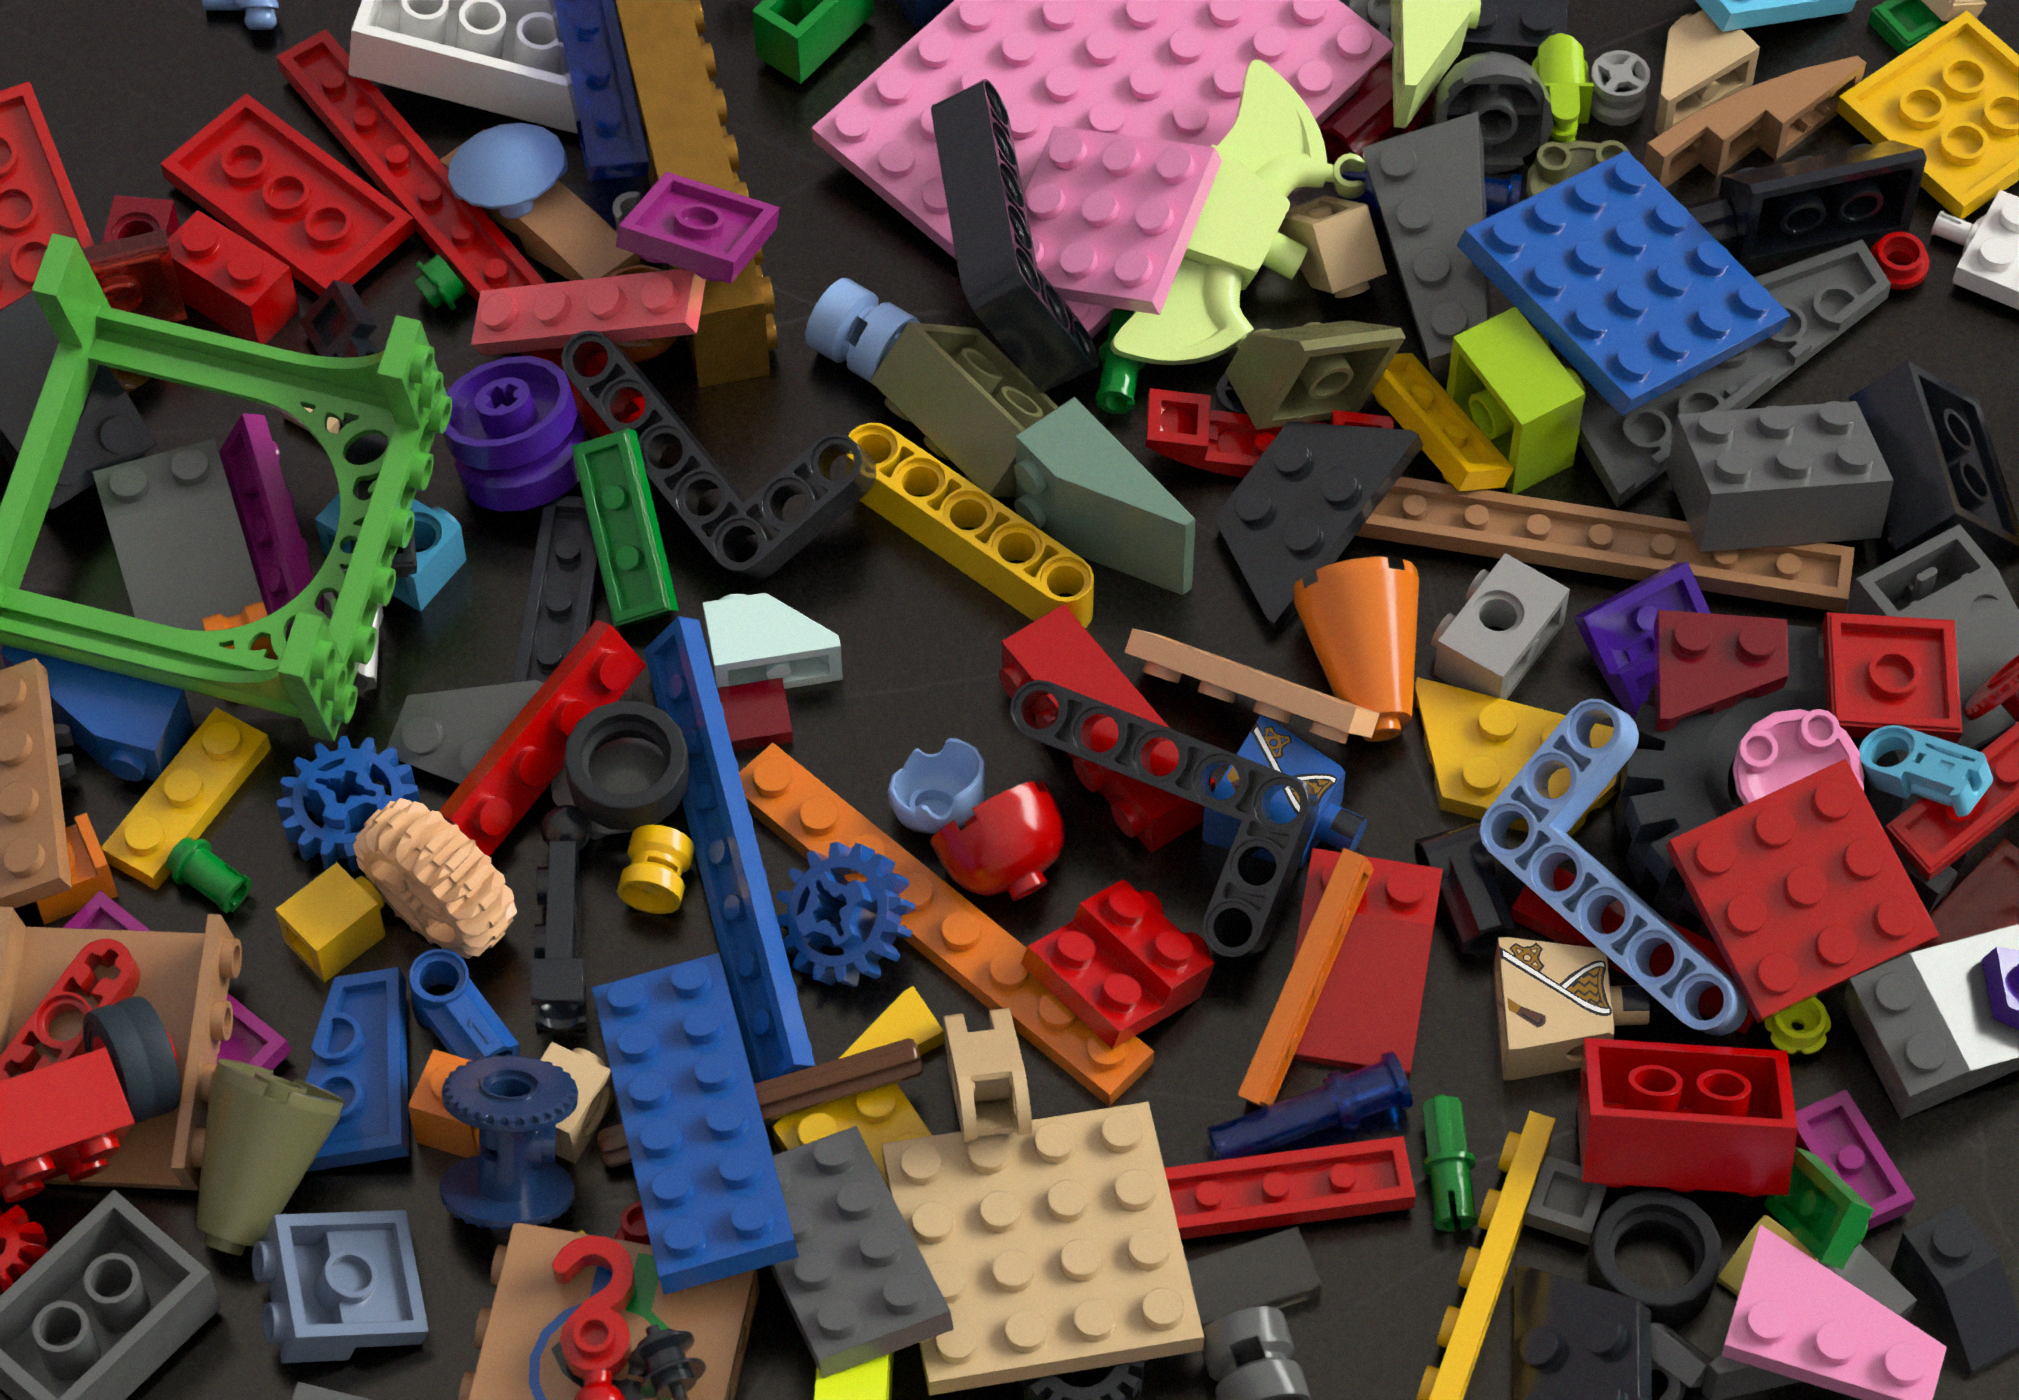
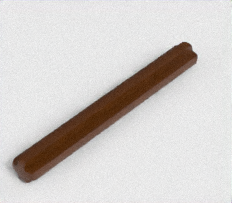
(807, 1088)

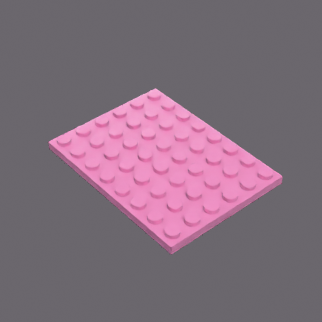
(1088, 66)

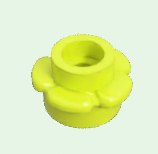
(1811, 1038)

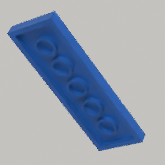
(693, 1124)

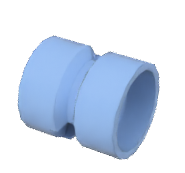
(855, 327)

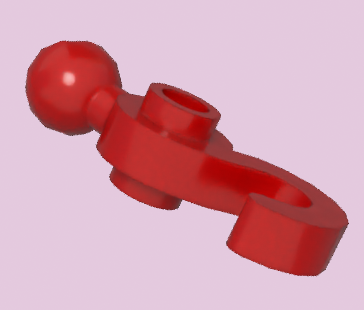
(596, 1336)

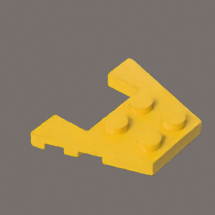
(879, 1114)

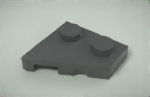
(457, 727)

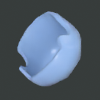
(938, 787)

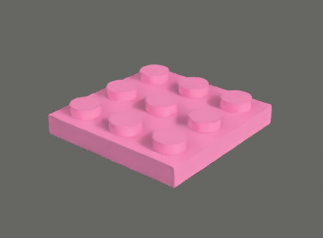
(1116, 214)

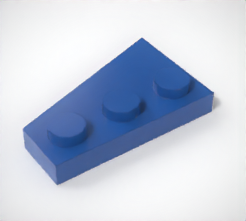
(364, 1061)

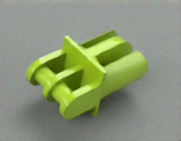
(1567, 79)

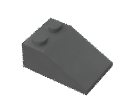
(178, 536)
(1933, 1022)

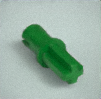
(1118, 373)
(1448, 1163)

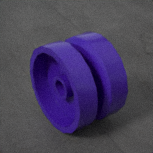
(514, 433)

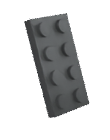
(858, 1269)

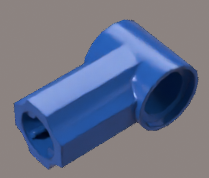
(462, 1017)

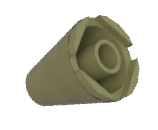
(257, 1149)

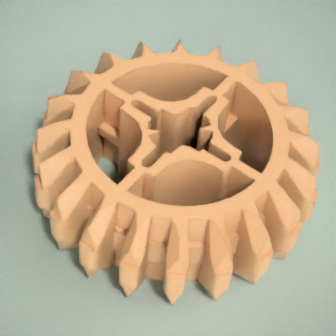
(435, 878)

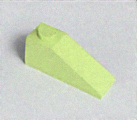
(1426, 43)

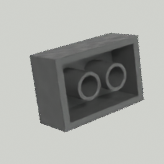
(1779, 476)
(101, 1309)

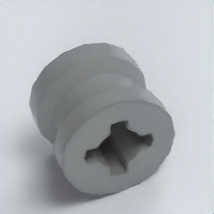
(1614, 73)

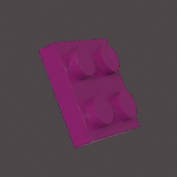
(697, 227)

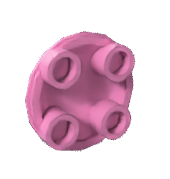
(1790, 748)

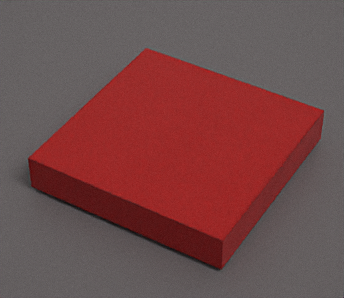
(1892, 674)

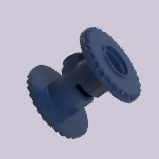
(515, 1172)

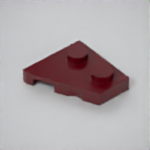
(1715, 662)

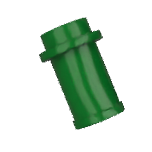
(200, 868)

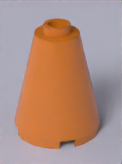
(1365, 635)

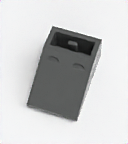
(1959, 583)

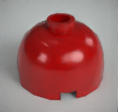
(1004, 842)

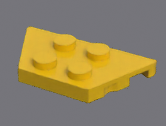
(1483, 744)

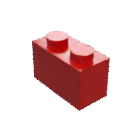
(232, 279)

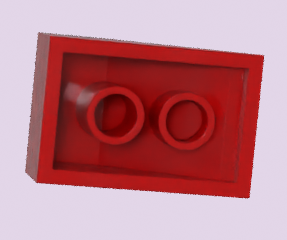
(1381, 968)

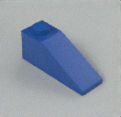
(115, 718)

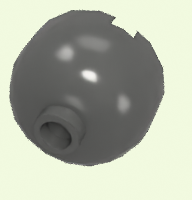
(1509, 102)

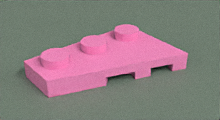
(1826, 1331)

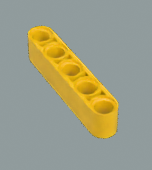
(980, 552)

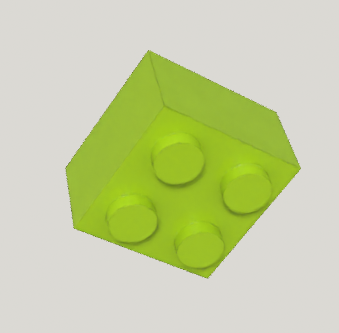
(1518, 396)

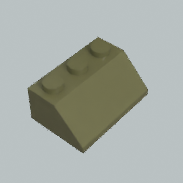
(962, 399)

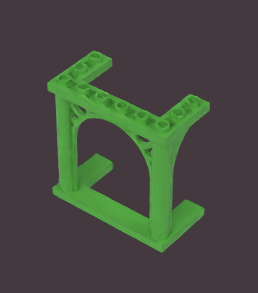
(386, 394)

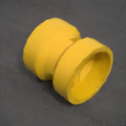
(656, 868)

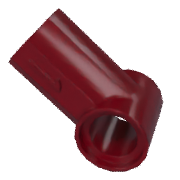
(1368, 116)

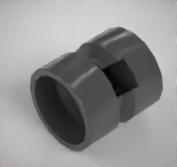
(1251, 1357)

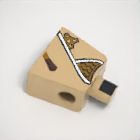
(1553, 1000)

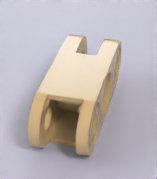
(987, 1077)

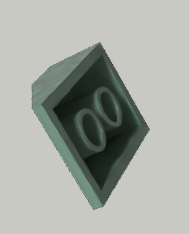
(1101, 500)

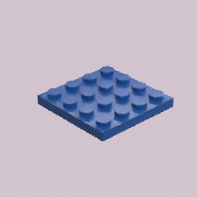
(1623, 281)

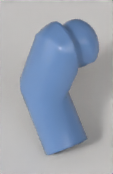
(259, 13)

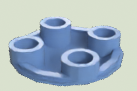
(507, 168)

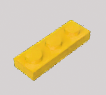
(1448, 434)
(186, 796)

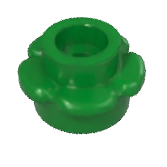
(439, 283)

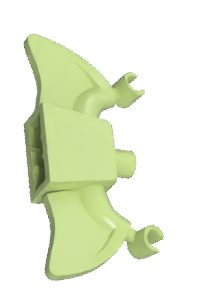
(1263, 160)

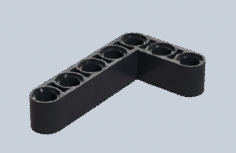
(996, 241)
(699, 472)
(1192, 781)

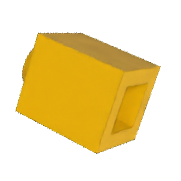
(332, 921)

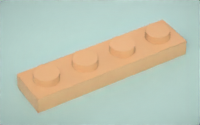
(1273, 695)

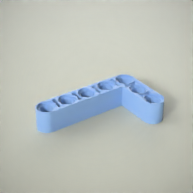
(1594, 884)

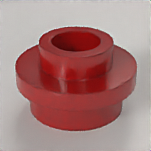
(1904, 250)

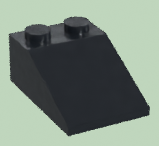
(109, 424)

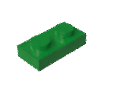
(1821, 1210)

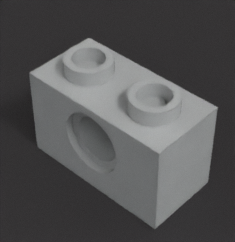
(1511, 598)

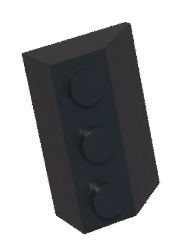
(1823, 200)
(1938, 462)

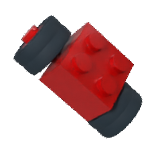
(82, 1108)

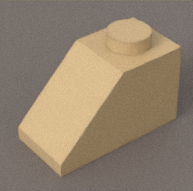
(1702, 68)
(1339, 242)

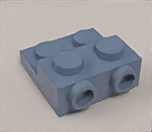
(339, 1284)

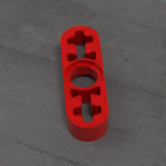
(21, 1054)

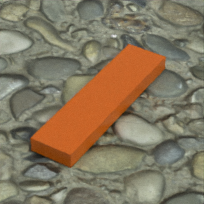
(1306, 979)

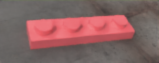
(616, 306)

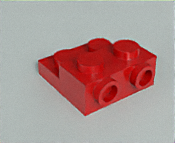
(1121, 963)

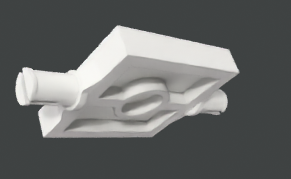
(1989, 250)

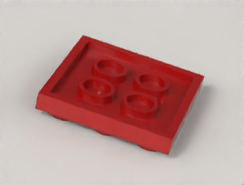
(1801, 890)

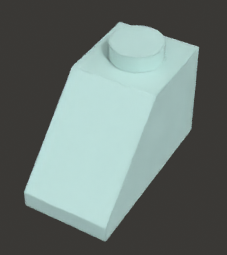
(766, 640)

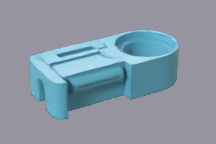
(1930, 770)

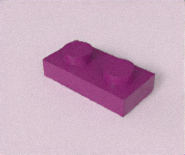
(1847, 1144)

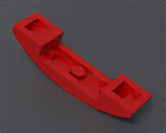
(1219, 441)

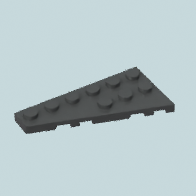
(1823, 301)

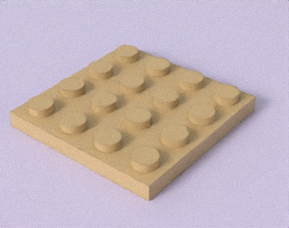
(1047, 1247)

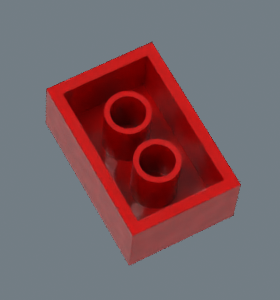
(1686, 1117)

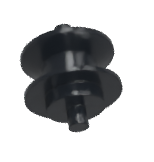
(666, 1363)

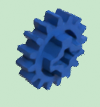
(342, 796)
(844, 914)

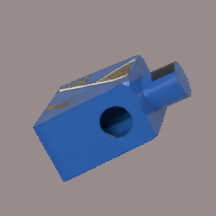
(1285, 752)

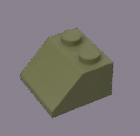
(1310, 370)

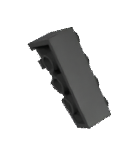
(1427, 195)

